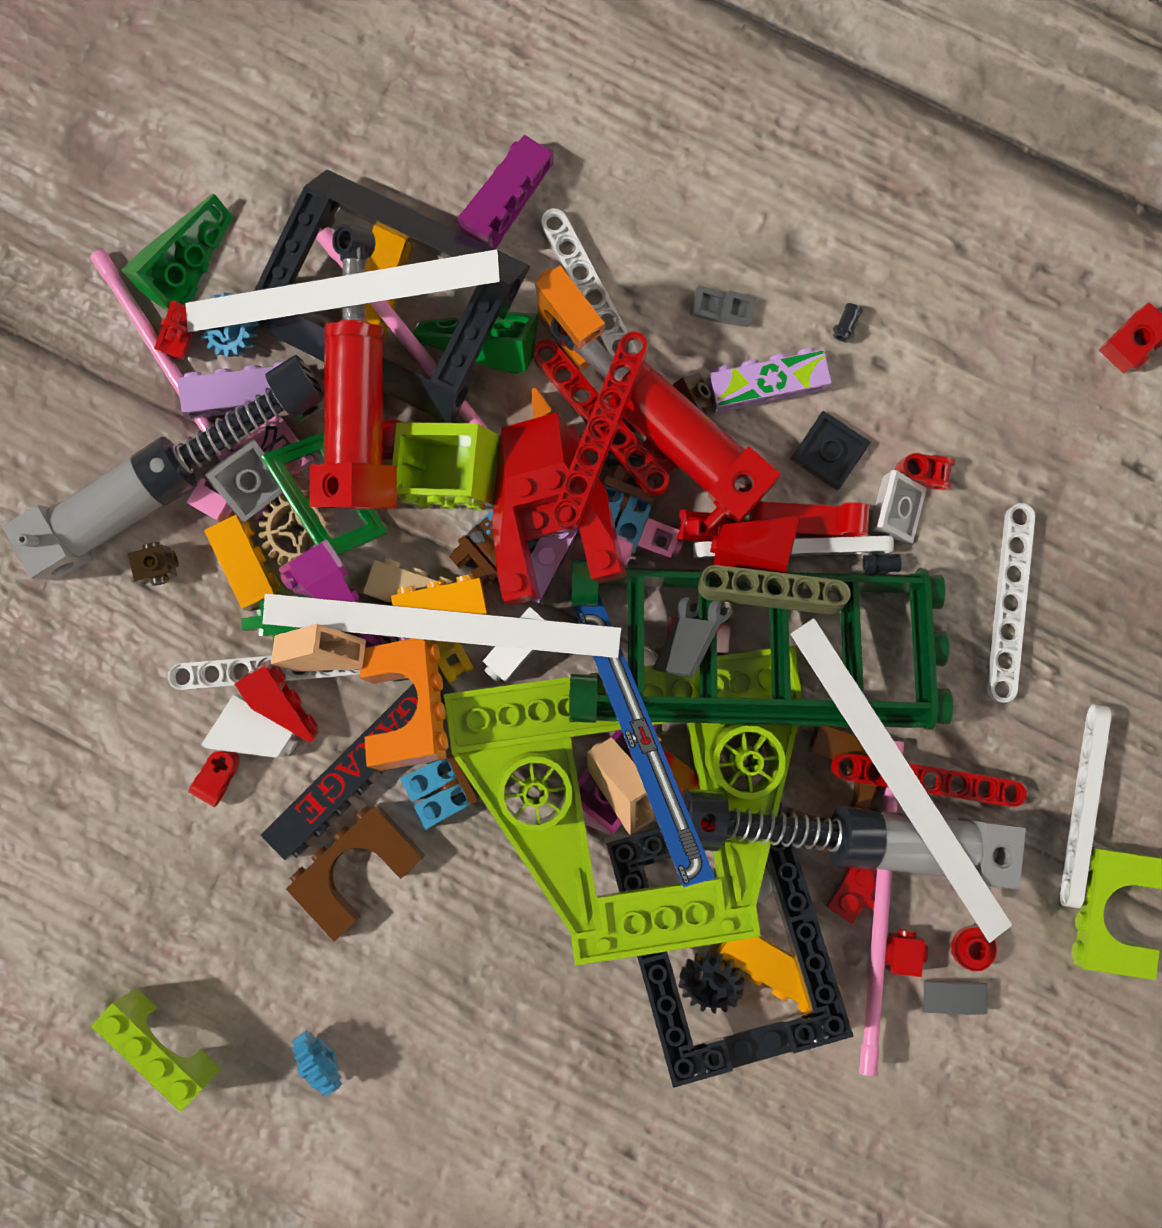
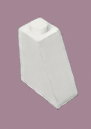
(505, 661)
(248, 732)

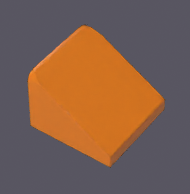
(539, 404)

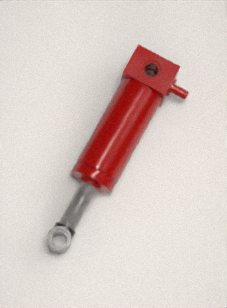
(353, 400)
(686, 436)

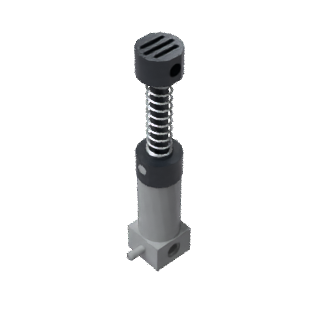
(59, 537)
(862, 837)

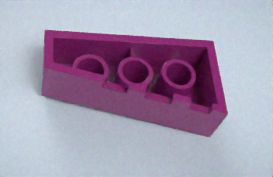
(506, 192)

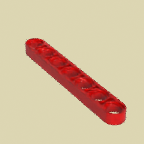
(584, 409)
(600, 415)
(943, 781)

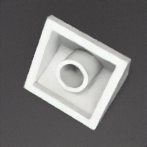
(897, 507)

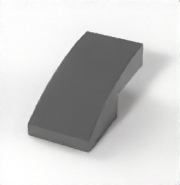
(723, 307)
(956, 997)

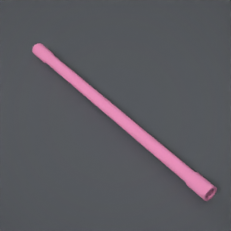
(111, 274)
(401, 331)
(870, 1049)

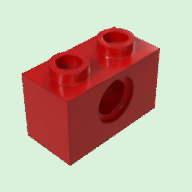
(1121, 346)

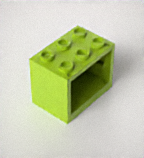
(446, 464)

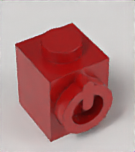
(905, 953)

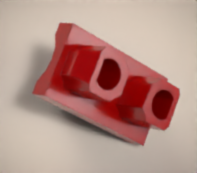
(174, 337)
(694, 529)

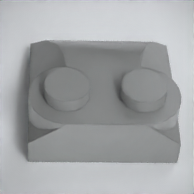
(244, 480)

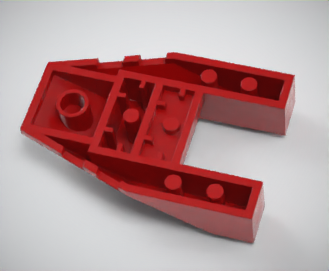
(528, 481)

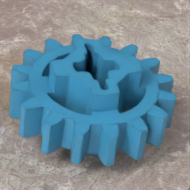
(236, 336)
(316, 1063)

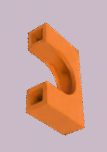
(563, 300)
(424, 735)

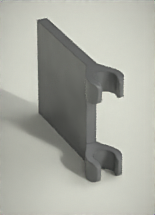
(690, 638)

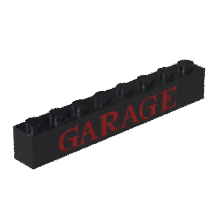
(338, 783)

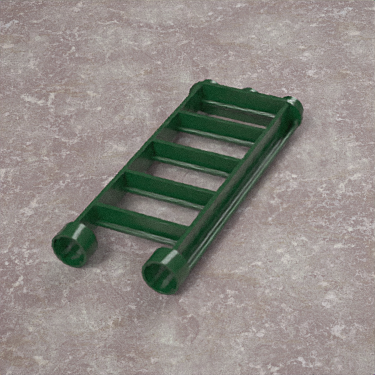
(929, 650)

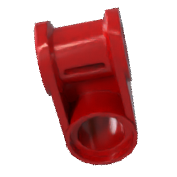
(931, 470)
(212, 780)

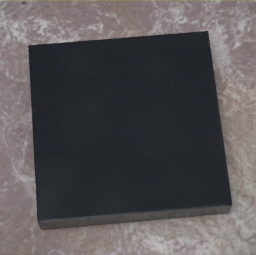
(830, 450)

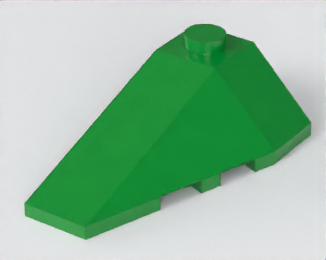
(178, 257)
(506, 348)

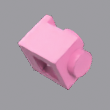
(210, 501)
(654, 530)

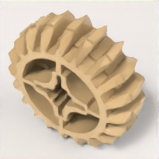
(284, 531)

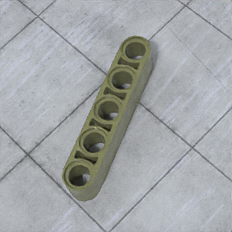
(786, 583)

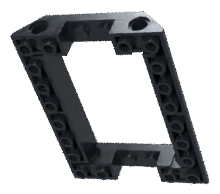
(454, 374)
(821, 1026)

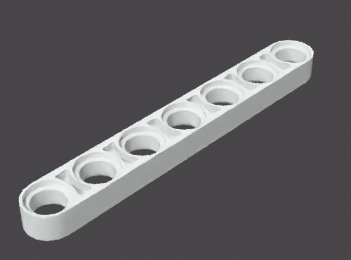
(589, 284)
(821, 546)
(1003, 615)
(227, 677)
(1085, 806)

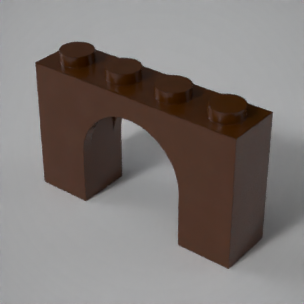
(830, 742)
(315, 886)

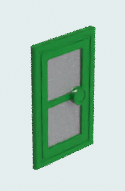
(341, 527)

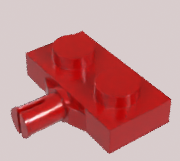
(853, 893)

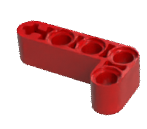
(818, 520)

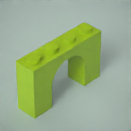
(1094, 945)
(174, 1076)

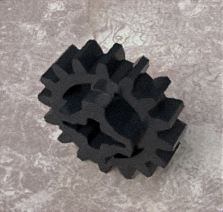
(711, 982)

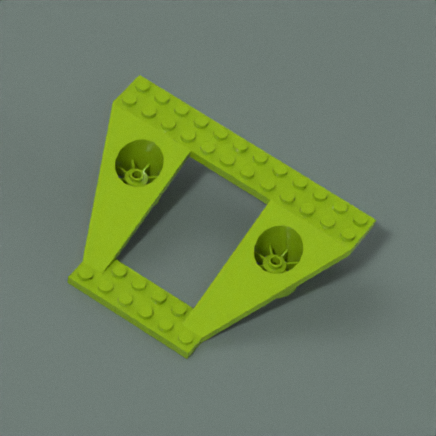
(529, 724)

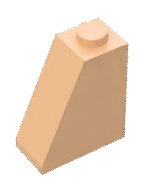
(318, 649)
(620, 784)

